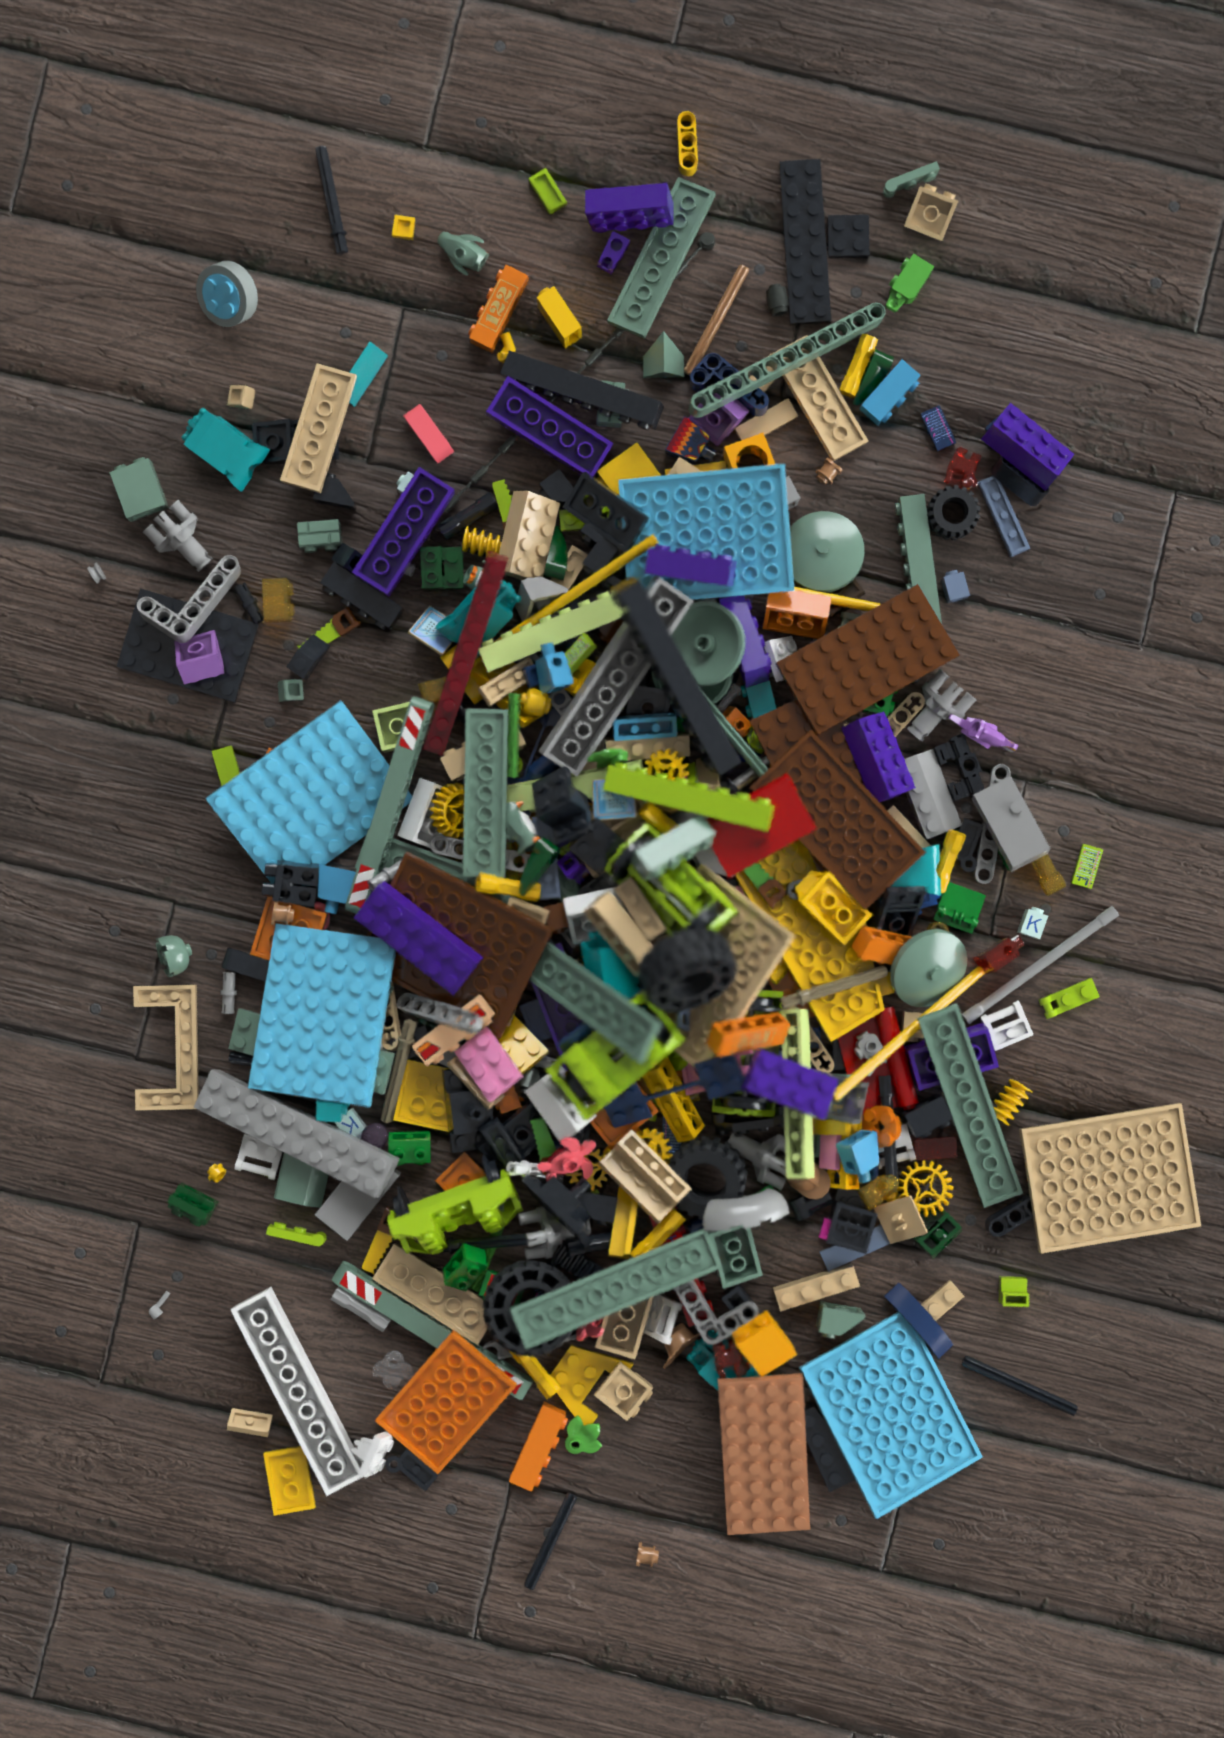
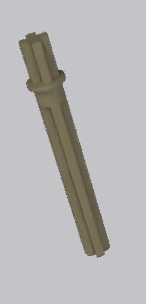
(807, 995)
(405, 1041)

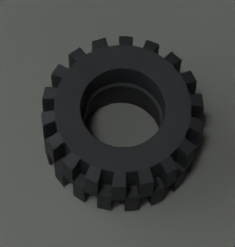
(965, 501)

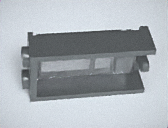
(851, 1105)

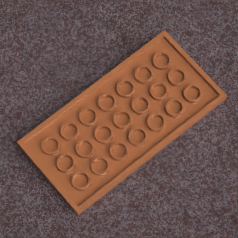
(764, 1454)

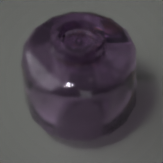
(375, 1134)

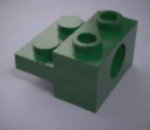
(432, 568)
(197, 1213)
(940, 1235)

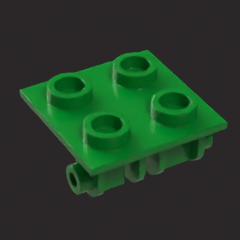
(960, 907)

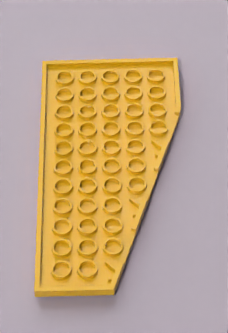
(813, 953)

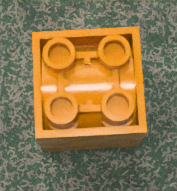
(754, 445)

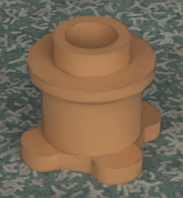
(828, 471)
(282, 913)
(646, 1555)

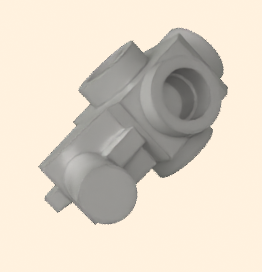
(867, 1047)

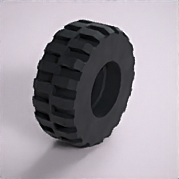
(687, 969)
(500, 1296)

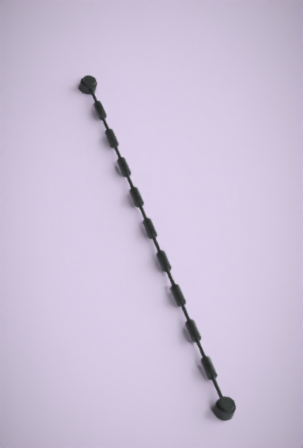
(706, 243)

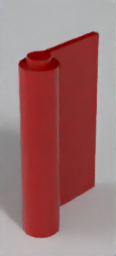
(743, 846)
(886, 1028)

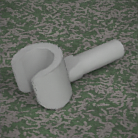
(155, 1311)

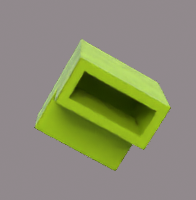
(1013, 1291)

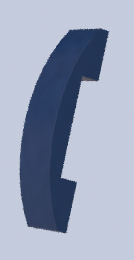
(919, 1319)

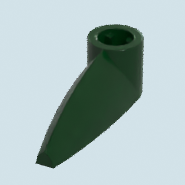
(874, 374)
(557, 556)
(541, 859)

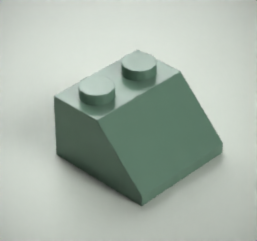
(837, 1318)

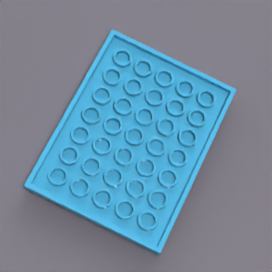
(723, 514)
(307, 793)
(322, 1015)
(890, 1413)

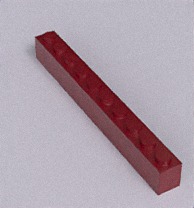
(465, 652)

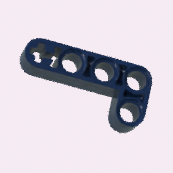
(716, 374)

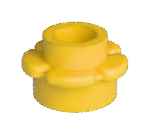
(216, 1172)

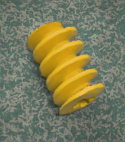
(480, 542)
(1010, 1100)

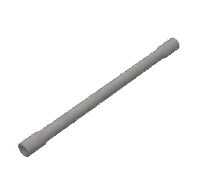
(1100, 921)

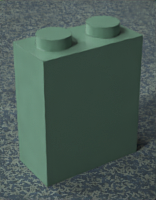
(138, 489)

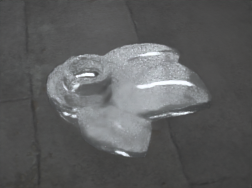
(393, 1373)

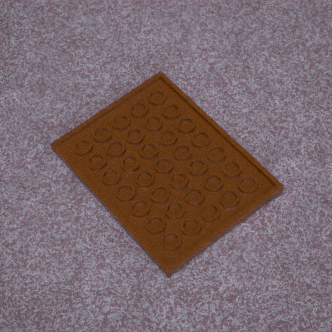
(496, 931)

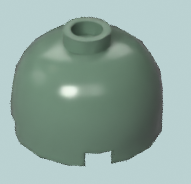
(173, 954)

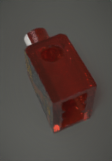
(999, 954)

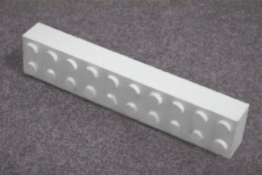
(298, 1390)

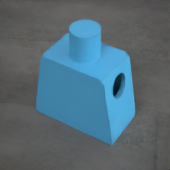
(552, 670)
(334, 886)
(859, 1154)

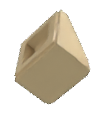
(241, 396)

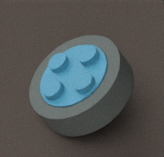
(226, 293)

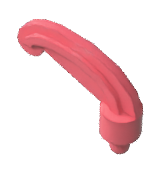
(321, 906)

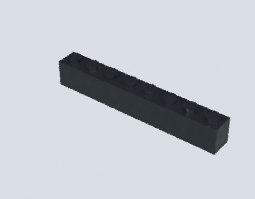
(583, 390)

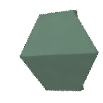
(663, 359)

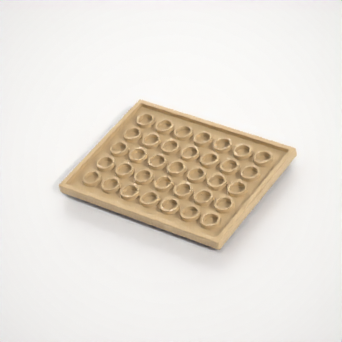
(757, 948)
(1110, 1177)

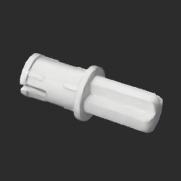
(522, 1168)

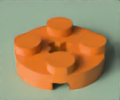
(891, 1124)

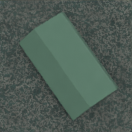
(300, 1182)

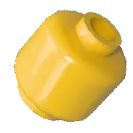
(535, 702)

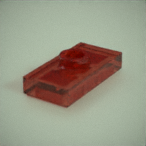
(935, 1148)

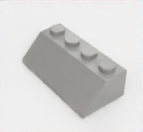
(931, 797)

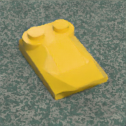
(831, 905)

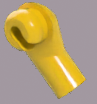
(508, 346)

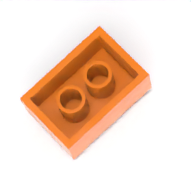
(797, 613)

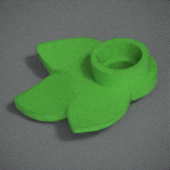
(608, 757)
(584, 1435)

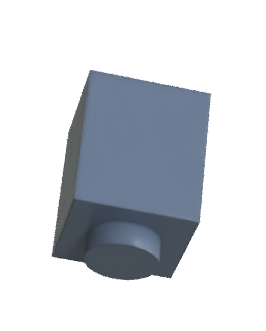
(955, 586)

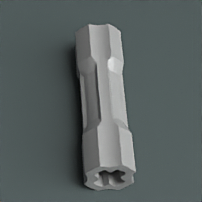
(360, 1308)

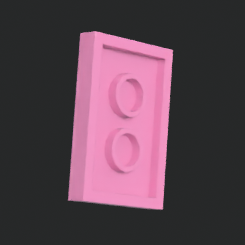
(488, 1064)

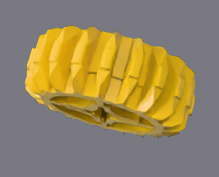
(445, 818)
(935, 1173)

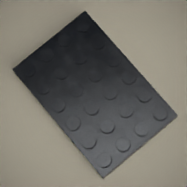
(153, 652)

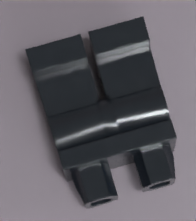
(293, 882)

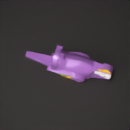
(983, 733)

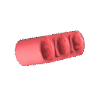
(428, 433)

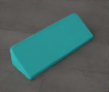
(365, 370)

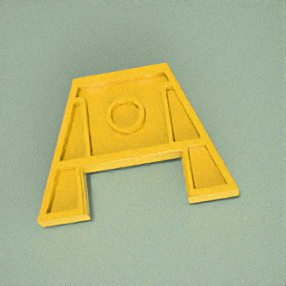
(578, 1374)

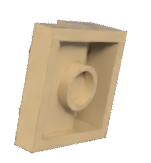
(931, 212)
(624, 1391)

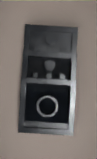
(278, 437)

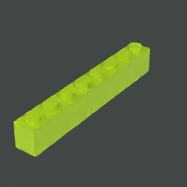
(689, 797)

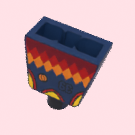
(690, 443)

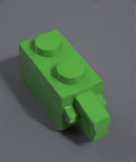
(909, 283)

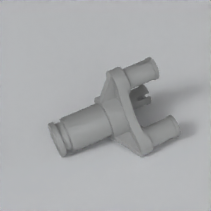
(179, 536)
(939, 706)
(762, 1157)
(550, 1237)

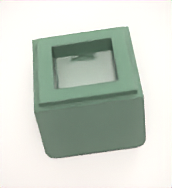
(290, 690)

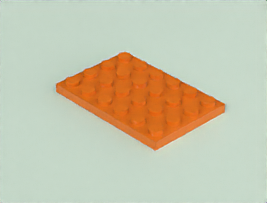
(445, 1402)

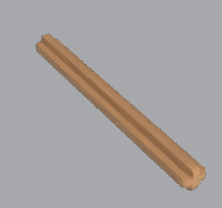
(716, 318)

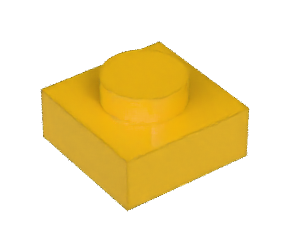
(403, 227)

